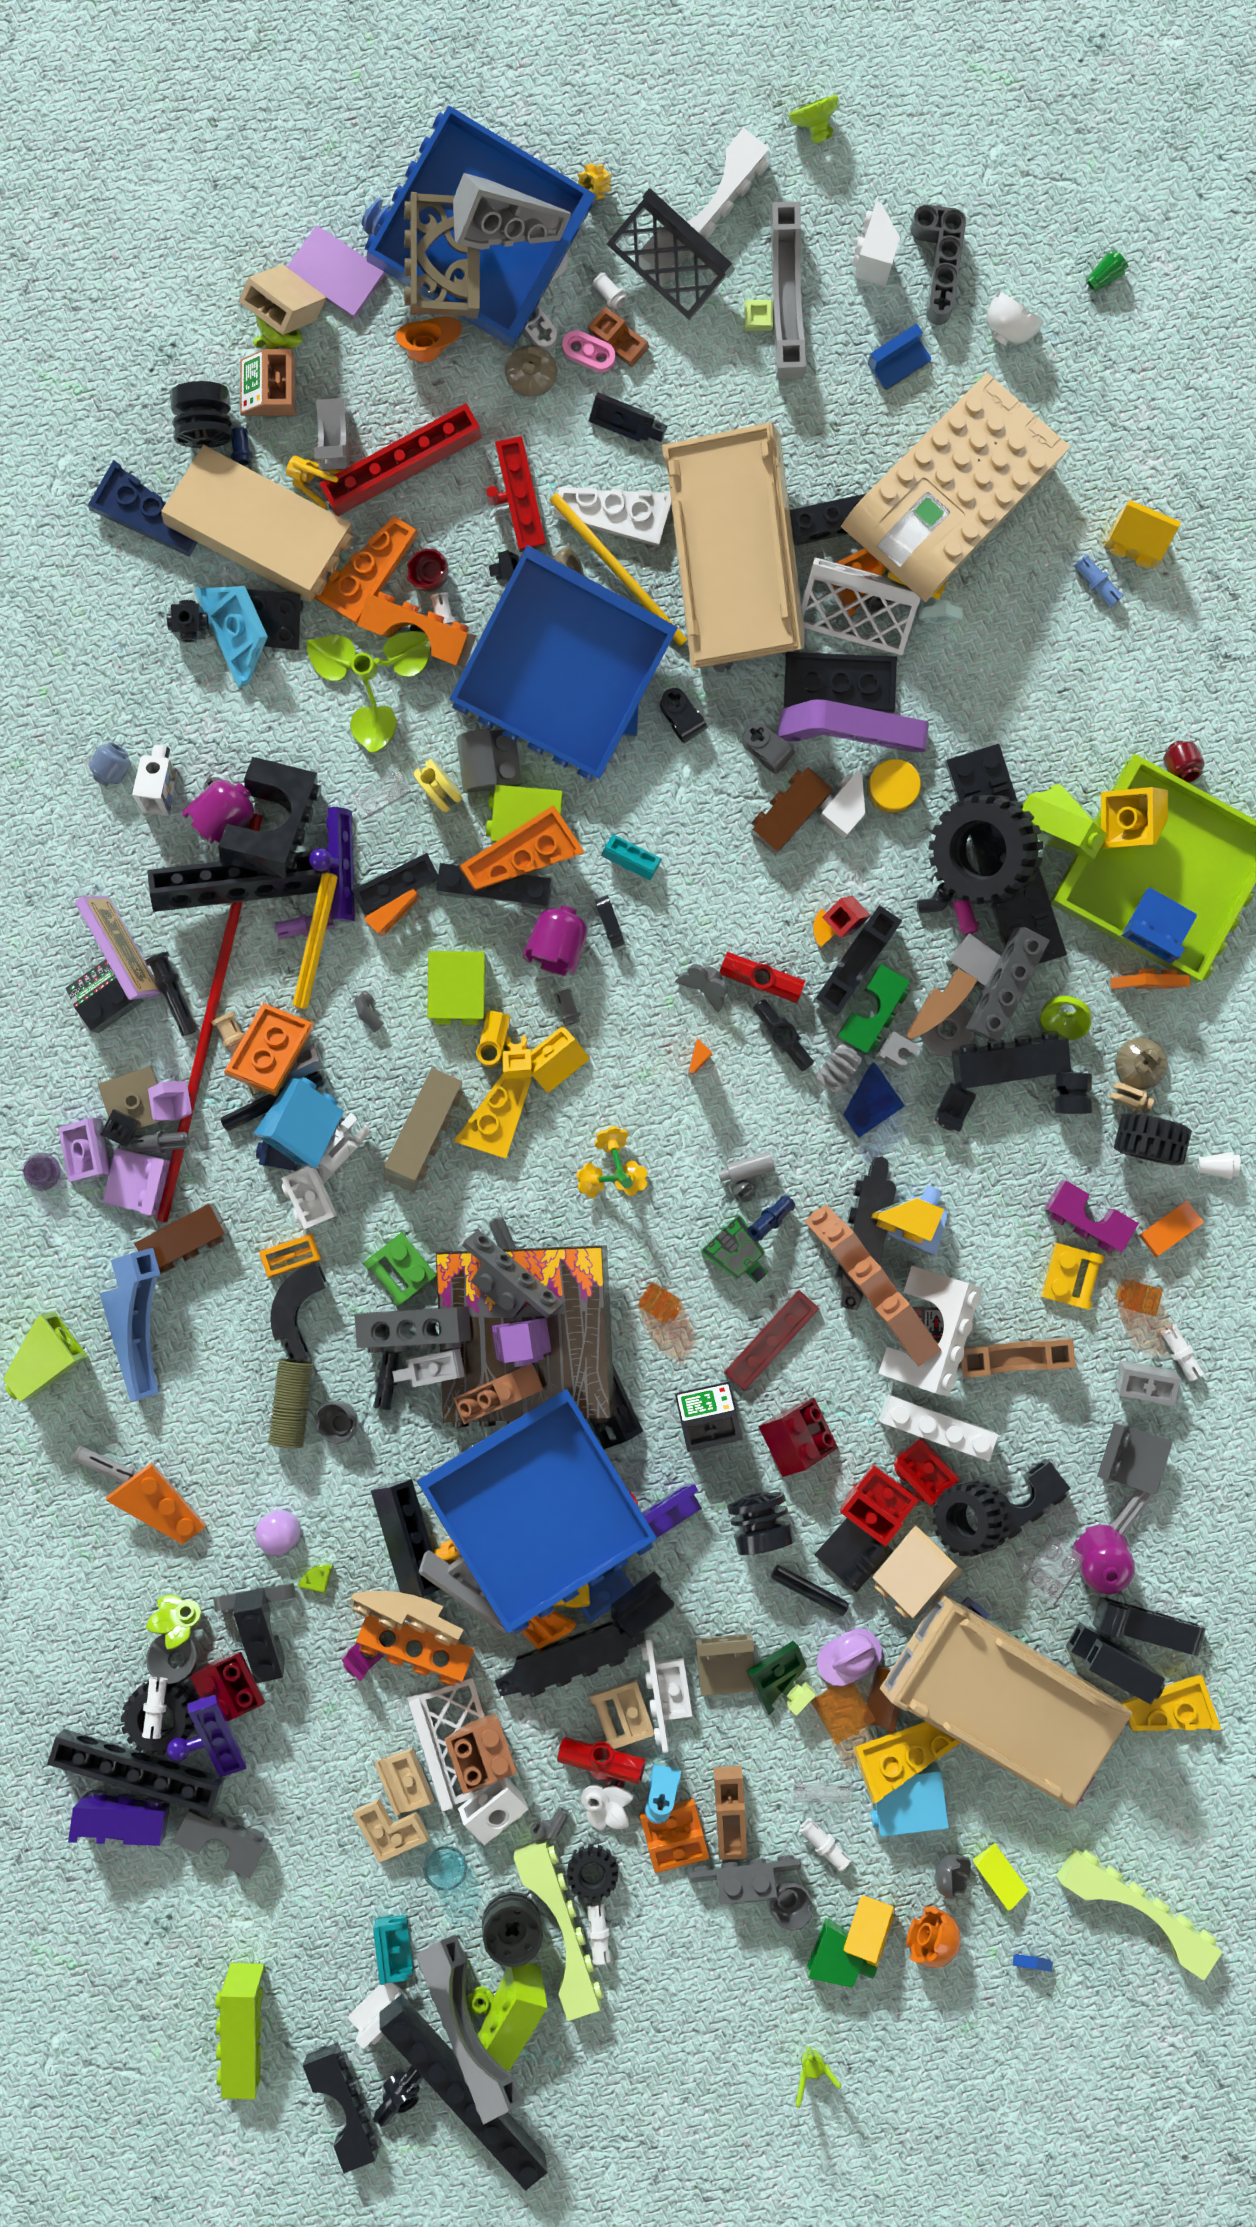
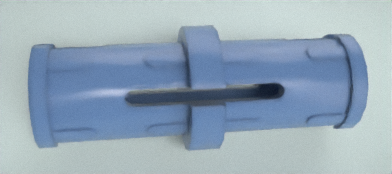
(1098, 580)

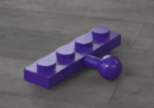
(339, 861)
(214, 1736)

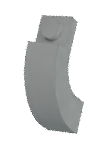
(332, 434)

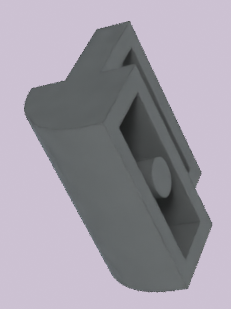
(487, 760)

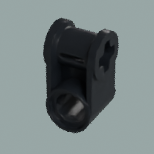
(684, 719)

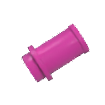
(965, 917)

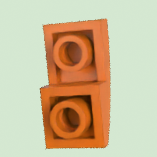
(1171, 1228)

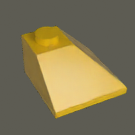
(1133, 816)

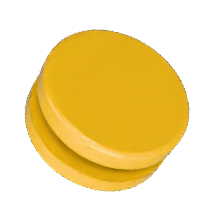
(894, 786)

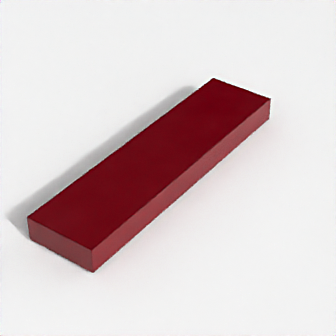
(771, 1340)

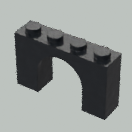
(272, 850)
(1116, 1663)

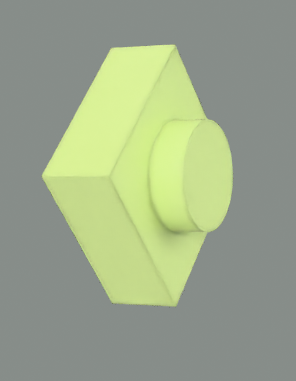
(800, 1697)

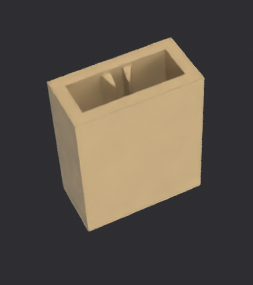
(282, 299)

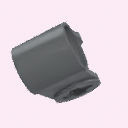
(769, 749)

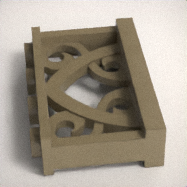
(466, 288)

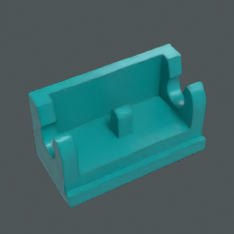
(392, 1949)

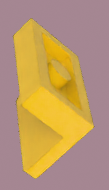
(557, 1059)
(869, 1930)

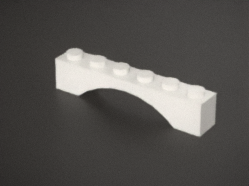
(743, 160)

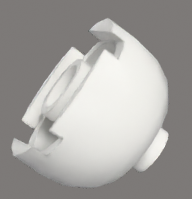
(1011, 320)

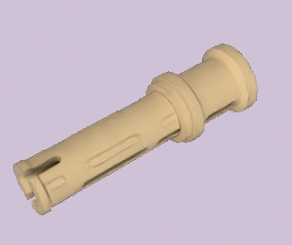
(231, 1037)

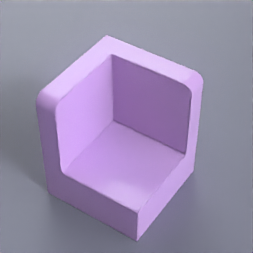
(169, 1101)

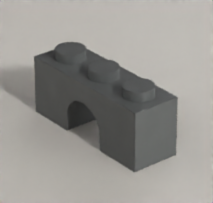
(243, 1844)

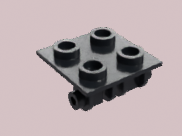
(279, 616)
(852, 1554)

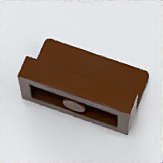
(880, 1706)

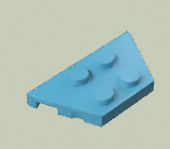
(235, 628)

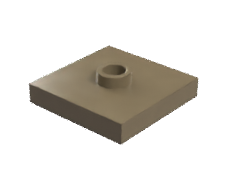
(130, 1095)

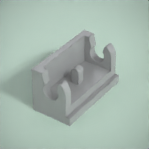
(894, 1048)
(1148, 1383)

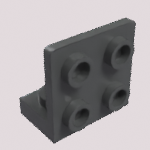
(1135, 1458)

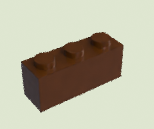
(790, 810)
(185, 1237)

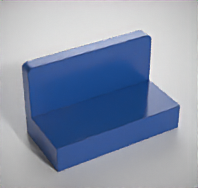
(899, 357)

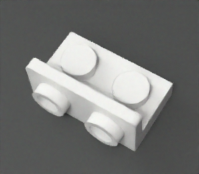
(308, 1197)

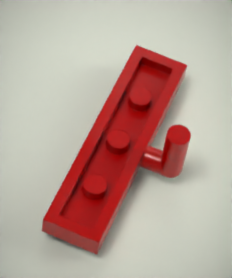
(518, 493)

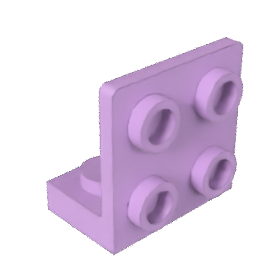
(136, 1181)

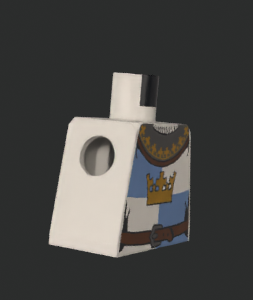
(155, 782)

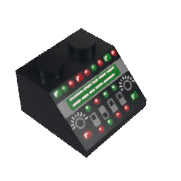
(100, 998)

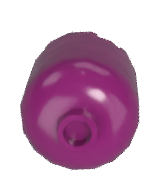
(220, 805)
(557, 941)
(1107, 1559)

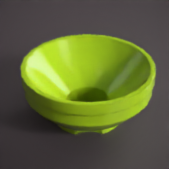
(1069, 1025)

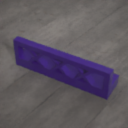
(672, 1509)

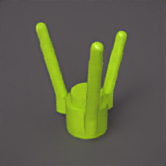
(813, 2067)

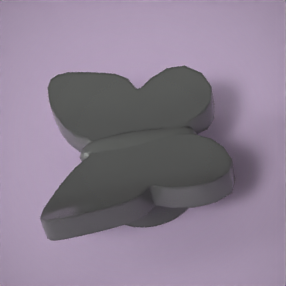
(707, 981)

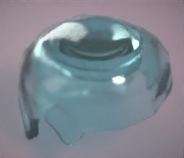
(445, 1868)

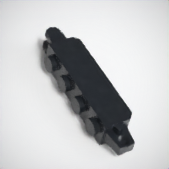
(872, 1194)
(566, 1659)

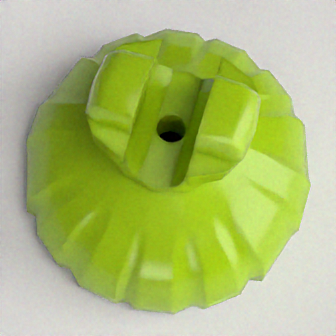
(816, 117)
(274, 339)

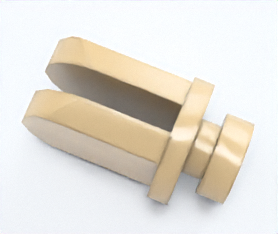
(1140, 1096)

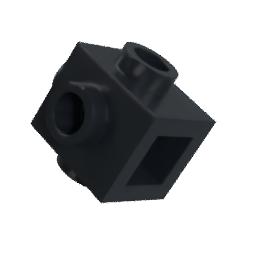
(194, 628)

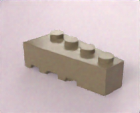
(422, 1130)

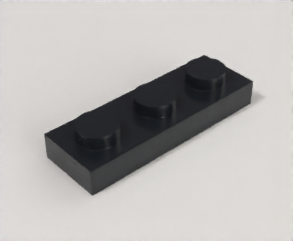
(395, 883)

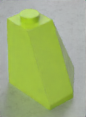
(1064, 822)

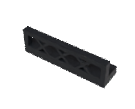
(623, 1423)

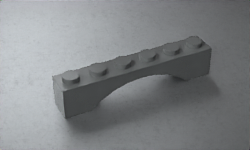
(489, 2083)

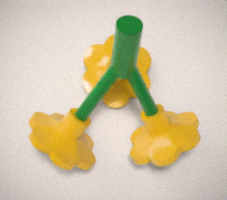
(627, 1178)

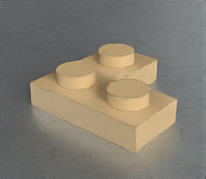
(389, 1837)

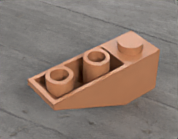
(498, 1393)

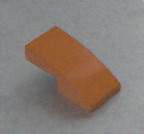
(614, 330)

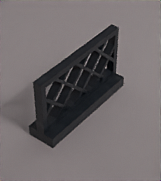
(687, 236)

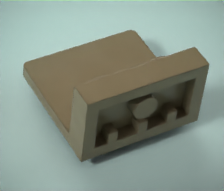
(724, 1663)

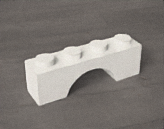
(938, 1427)

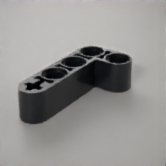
(1149, 1626)

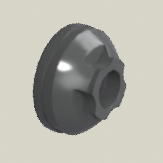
(159, 1660)

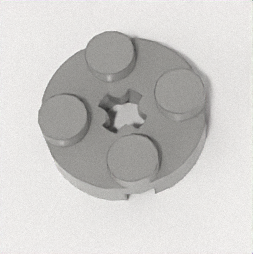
(940, 1043)

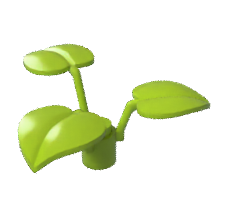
(336, 653)

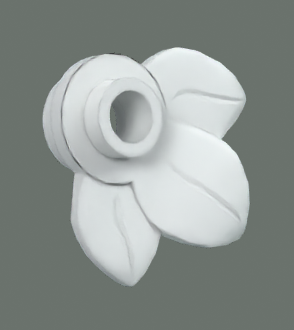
(608, 1808)

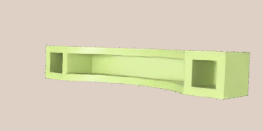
(539, 1873)
(1092, 1881)

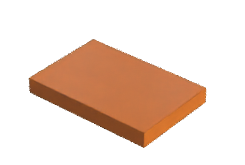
(269, 1049)

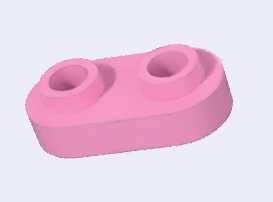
(590, 349)

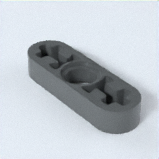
(273, 1594)

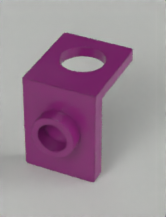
(357, 1664)

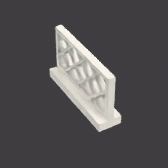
(859, 582)
(430, 1742)

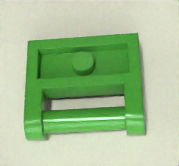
(408, 1264)

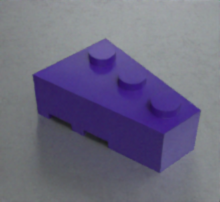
(119, 1818)

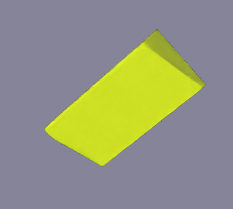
(1001, 1876)

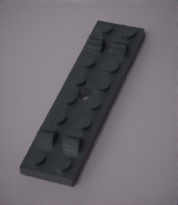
(987, 774)

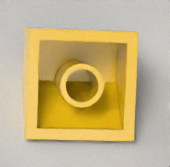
(1141, 534)

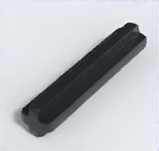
(809, 1590)

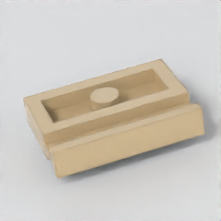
(404, 1781)

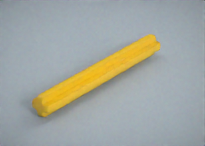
(315, 940)

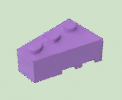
(521, 1341)

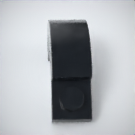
(287, 1305)

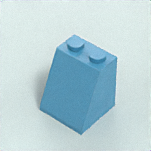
(300, 1122)

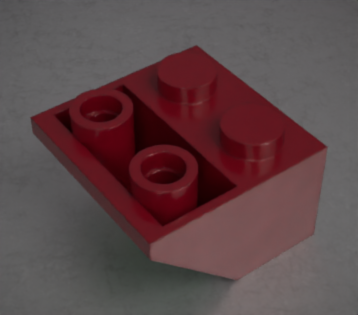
(798, 1437)
(231, 1683)

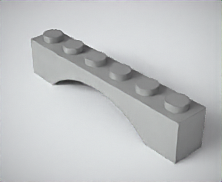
(786, 287)

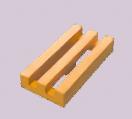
(267, 1263)

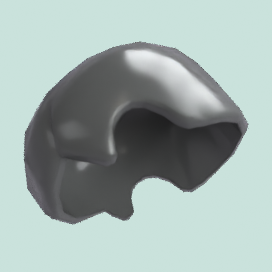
(337, 1421)
(952, 1875)
(792, 1906)

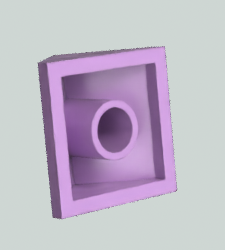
(84, 1149)

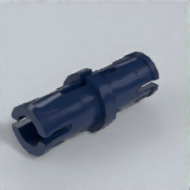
(771, 1218)

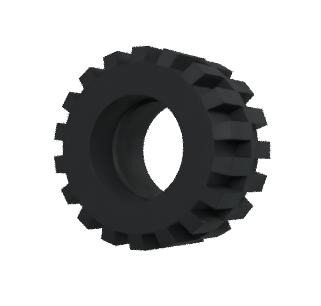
(1152, 1139)
(953, 1523)
(176, 1699)

